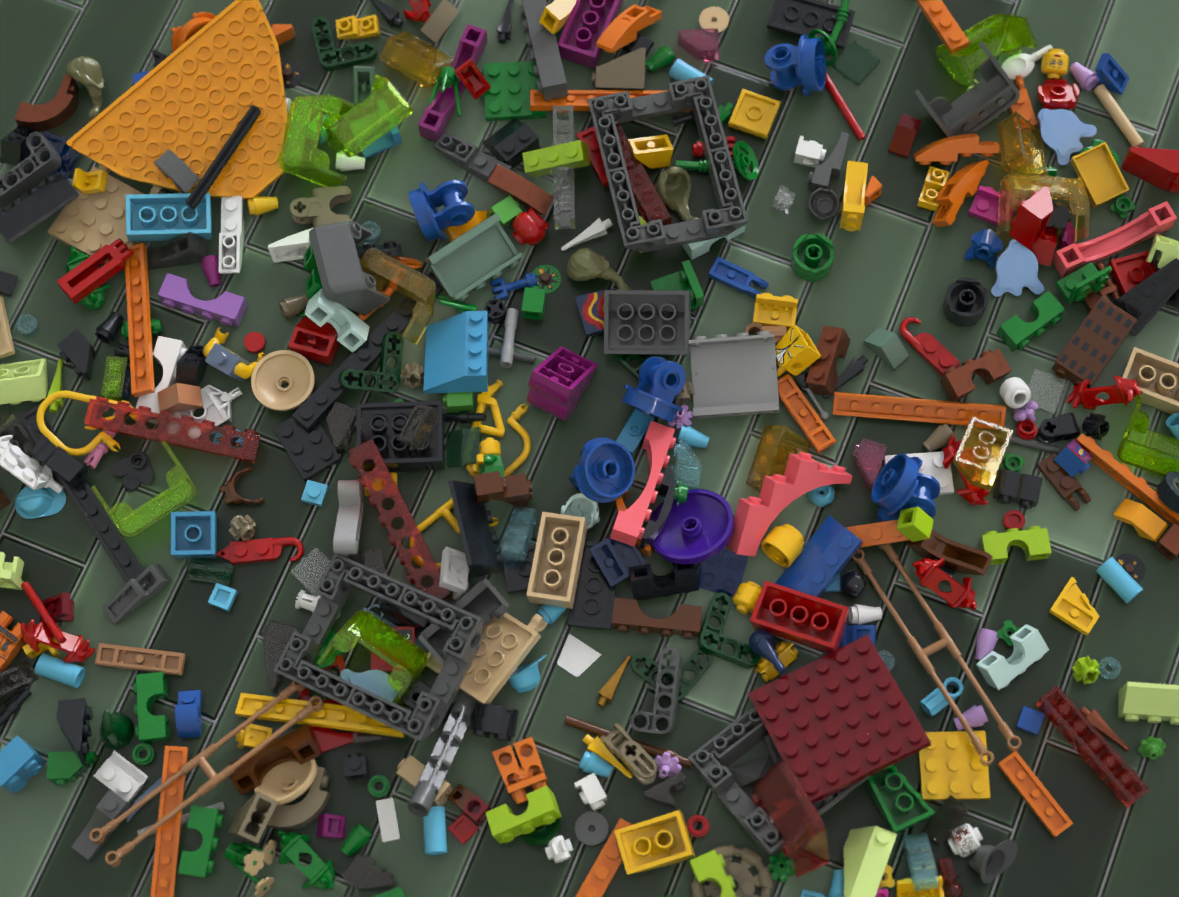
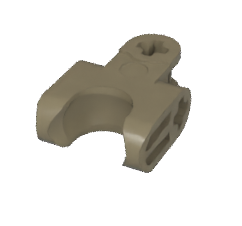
(319, 207)
(640, 765)

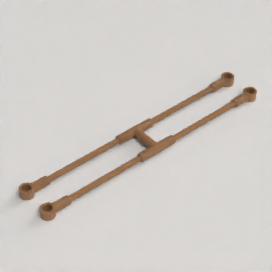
(945, 641)
(214, 778)

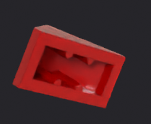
(472, 79)

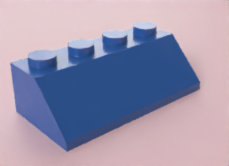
(821, 559)

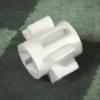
(559, 849)

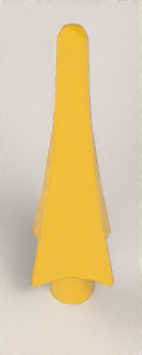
(597, 746)

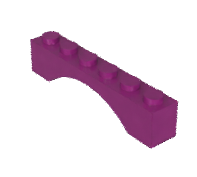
(443, 106)

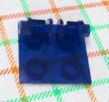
(722, 572)

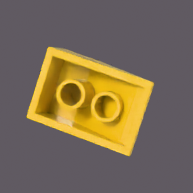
(655, 843)

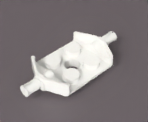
(216, 409)
(26, 468)

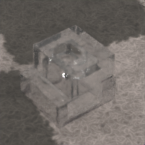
(783, 200)

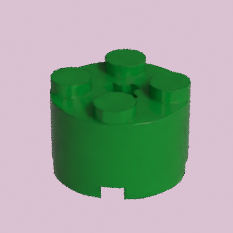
(812, 257)

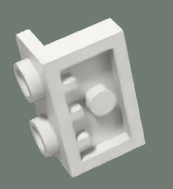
(454, 572)

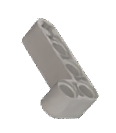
(349, 517)

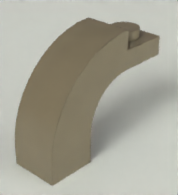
(306, 811)

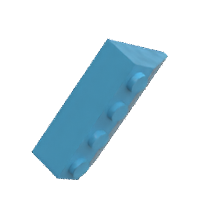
(457, 354)

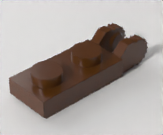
(1063, 482)

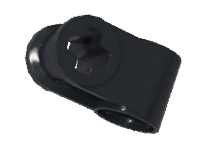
(1061, 428)

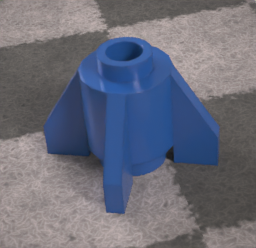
(984, 247)

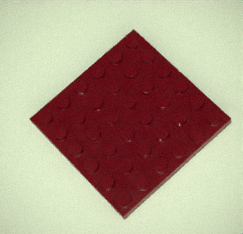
(839, 719)

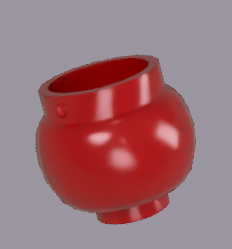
(529, 227)

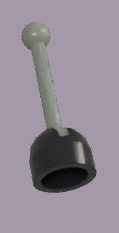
(800, 382)

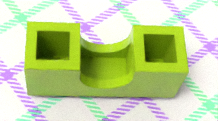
(543, 160)
(1032, 541)
(540, 811)
(710, 868)

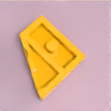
(1074, 608)

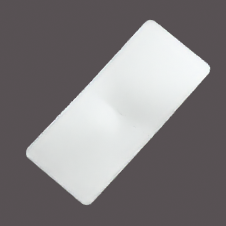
(387, 819)

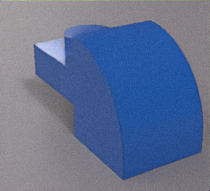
(188, 714)

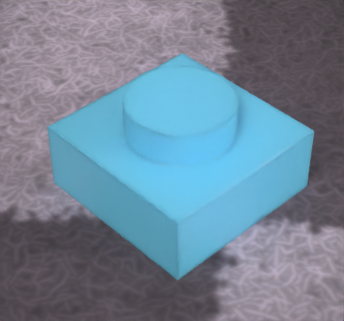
(314, 493)
(222, 597)

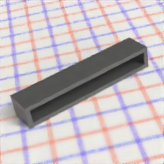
(544, 51)

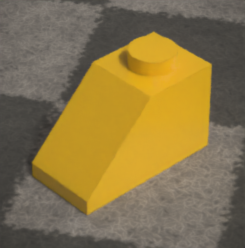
(652, 151)

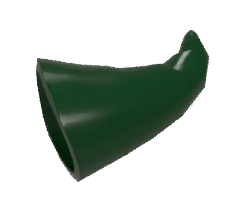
(116, 730)

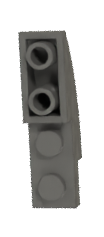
(467, 156)

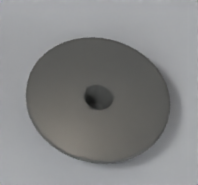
(591, 828)

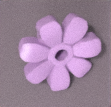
(1026, 412)
(682, 418)
(667, 766)

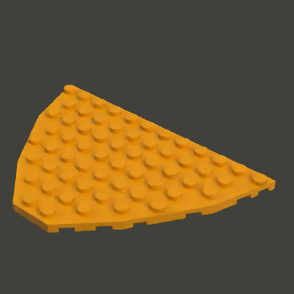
(196, 104)

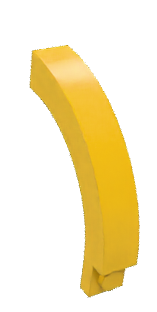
(556, 14)

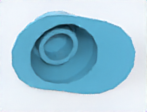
(39, 502)
(526, 676)

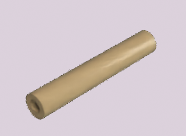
(1118, 116)

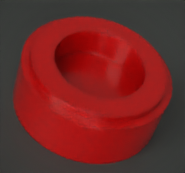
(254, 342)
(1013, 519)

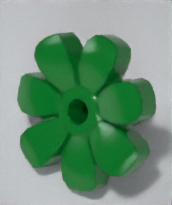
(780, 872)

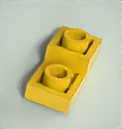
(355, 28)
(932, 186)

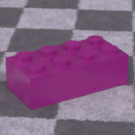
(584, 29)

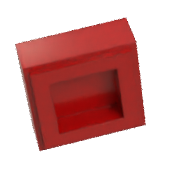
(463, 828)

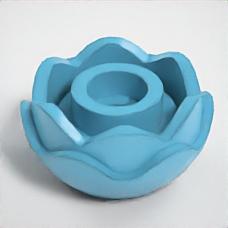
(824, 499)

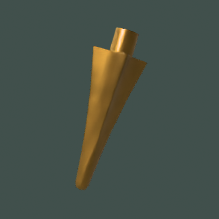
(607, 692)

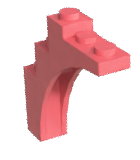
(777, 492)

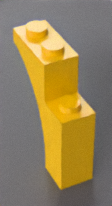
(853, 196)

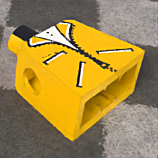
(795, 352)

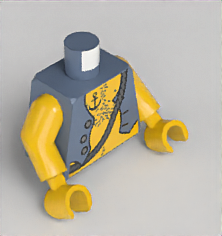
(227, 360)

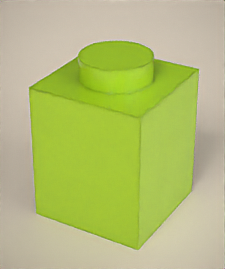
(915, 524)

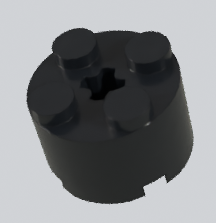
(966, 312)
(494, 720)

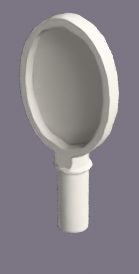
(1022, 64)

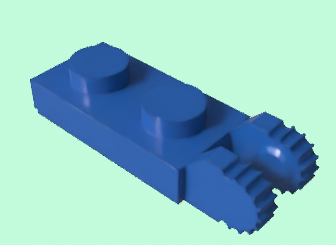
(736, 277)

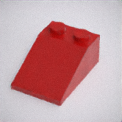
(1154, 166)

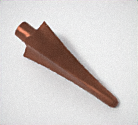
(1102, 727)

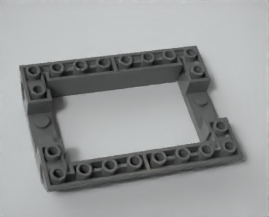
(681, 96)
(334, 589)
(724, 749)

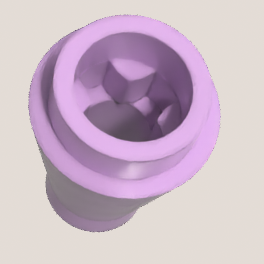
(1086, 78)
(985, 642)
(974, 716)

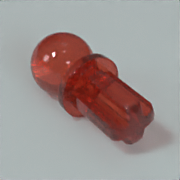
(953, 888)

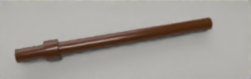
(599, 731)

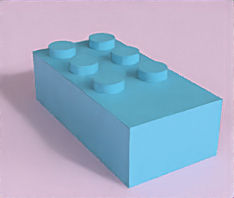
(166, 217)

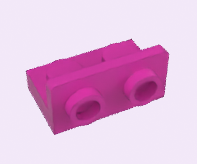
(986, 205)

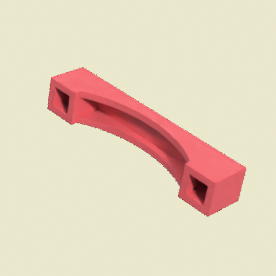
(1075, 256)
(629, 523)

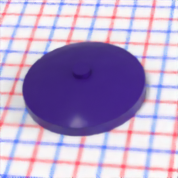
(694, 528)

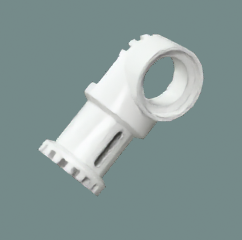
(309, 602)

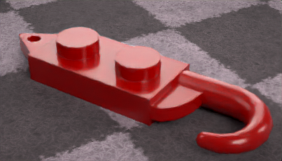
(929, 348)
(259, 550)

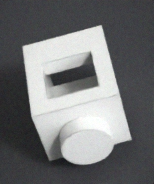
(809, 153)
(591, 792)

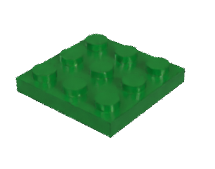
(510, 91)

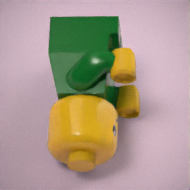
(489, 457)

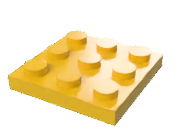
(953, 767)

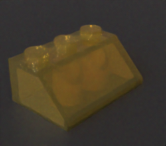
(415, 58)
(1021, 147)
(982, 452)
(773, 453)

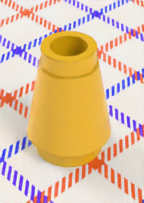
(261, 205)

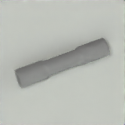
(507, 350)

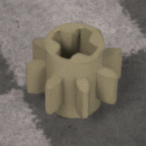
(410, 370)
(684, 395)
(242, 527)

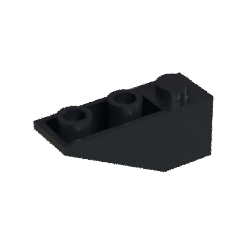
(74, 723)

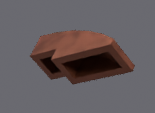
(519, 189)

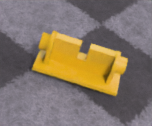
(785, 654)

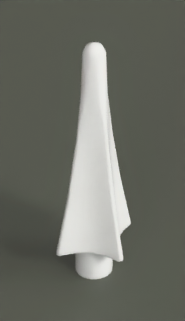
(595, 230)

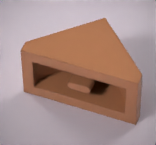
(180, 398)

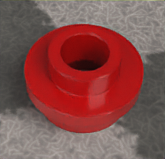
(1026, 425)
(698, 819)

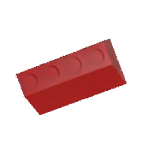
(800, 617)

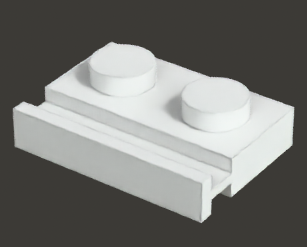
(121, 777)

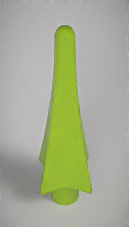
(56, 386)

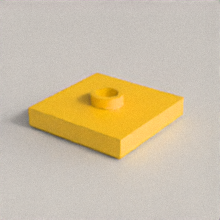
(754, 113)

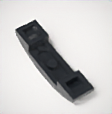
(653, 528)

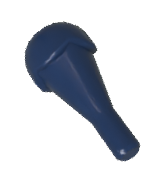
(762, 643)

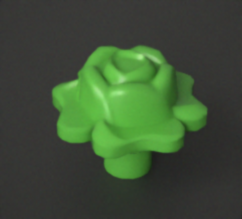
(1152, 747)

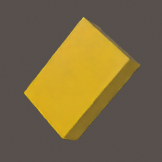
(1099, 174)

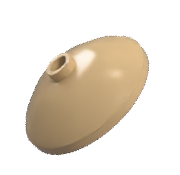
(282, 368)
(288, 781)

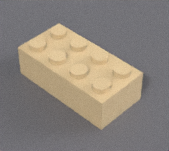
(1156, 378)
(557, 560)

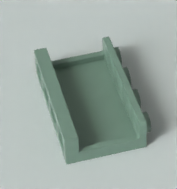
(473, 258)

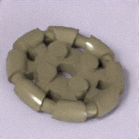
(739, 873)

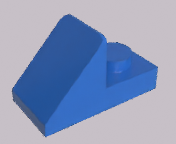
(1111, 74)

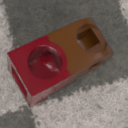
(469, 804)

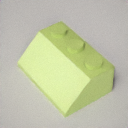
(23, 381)
(1149, 702)

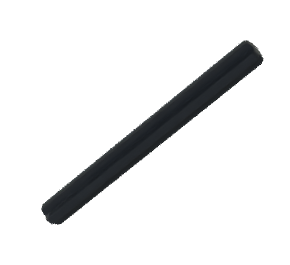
(223, 157)

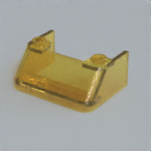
(1018, 187)
(407, 282)

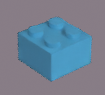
(193, 535)
(18, 764)

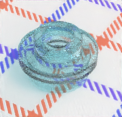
(1112, 662)

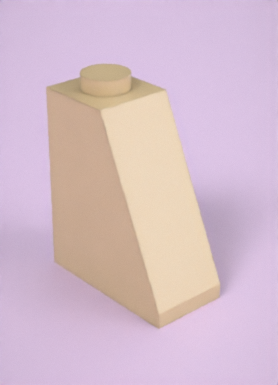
(411, 770)

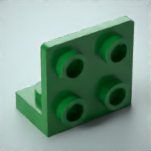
(682, 280)
(1083, 282)

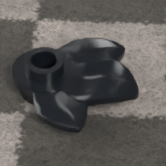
(133, 474)

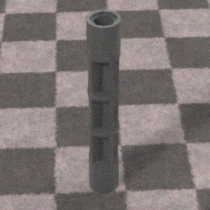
(442, 755)

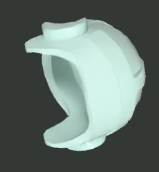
(581, 506)

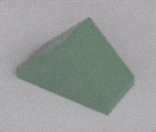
(363, 82)
(887, 347)

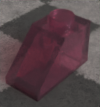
(700, 43)
(869, 460)

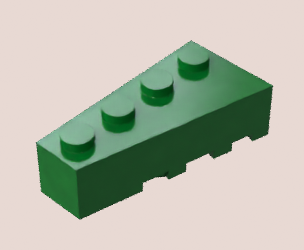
(897, 800)

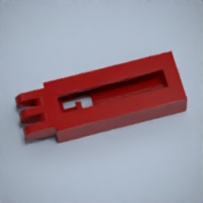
(87, 275)

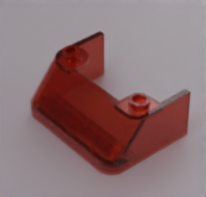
(794, 817)

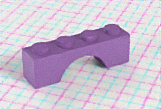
(226, 308)

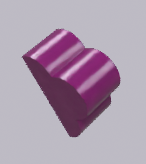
(560, 382)

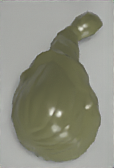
(89, 74)
(674, 190)
(588, 264)

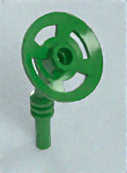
(829, 42)
(740, 163)

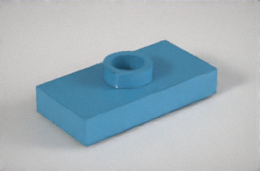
(634, 430)

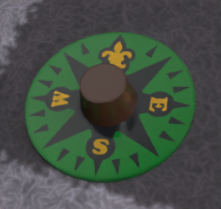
(547, 278)

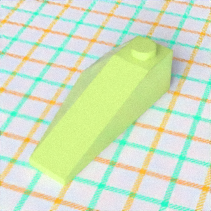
(866, 860)

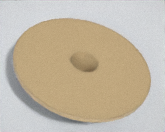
(714, 18)

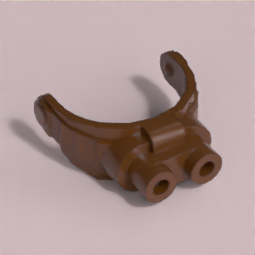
(231, 493)

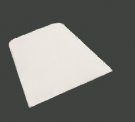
(576, 656)

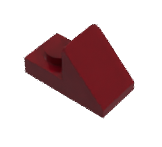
(904, 136)
(60, 607)

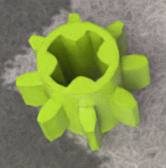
(1086, 670)

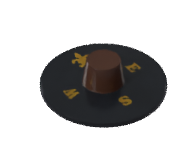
(291, 73)
(1132, 565)

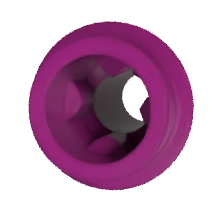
(210, 267)

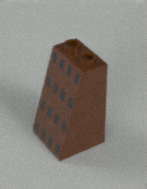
(1094, 343)

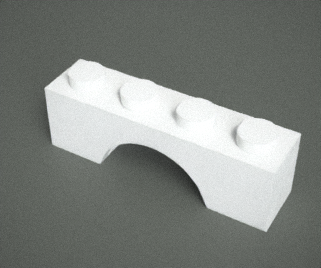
(166, 353)

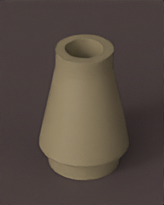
(293, 305)
(938, 438)

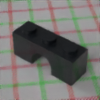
(648, 585)

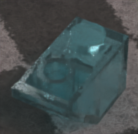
(688, 465)

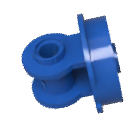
(798, 65)
(454, 214)
(657, 388)
(591, 475)
(903, 487)

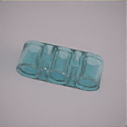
(519, 533)
(920, 861)

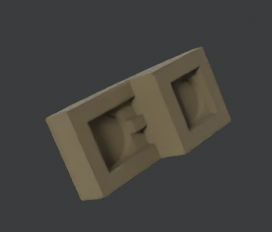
(439, 20)

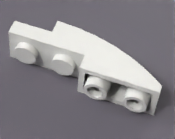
(232, 235)

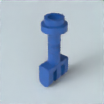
(504, 288)

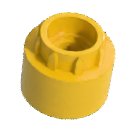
(783, 545)

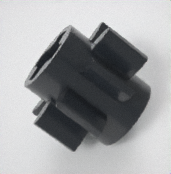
(1095, 426)

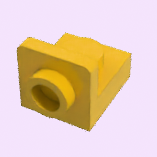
(252, 736)

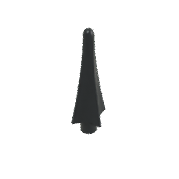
(390, 14)
(504, 27)
(852, 370)

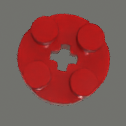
(1058, 94)

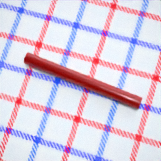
(844, 109)
(43, 612)

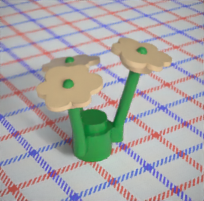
(253, 862)

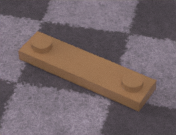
(140, 659)

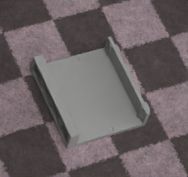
(734, 375)

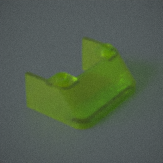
(1000, 35)
(366, 120)
(301, 138)
(1145, 447)
(133, 523)
(386, 643)

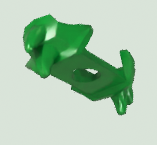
(96, 298)
(318, 872)

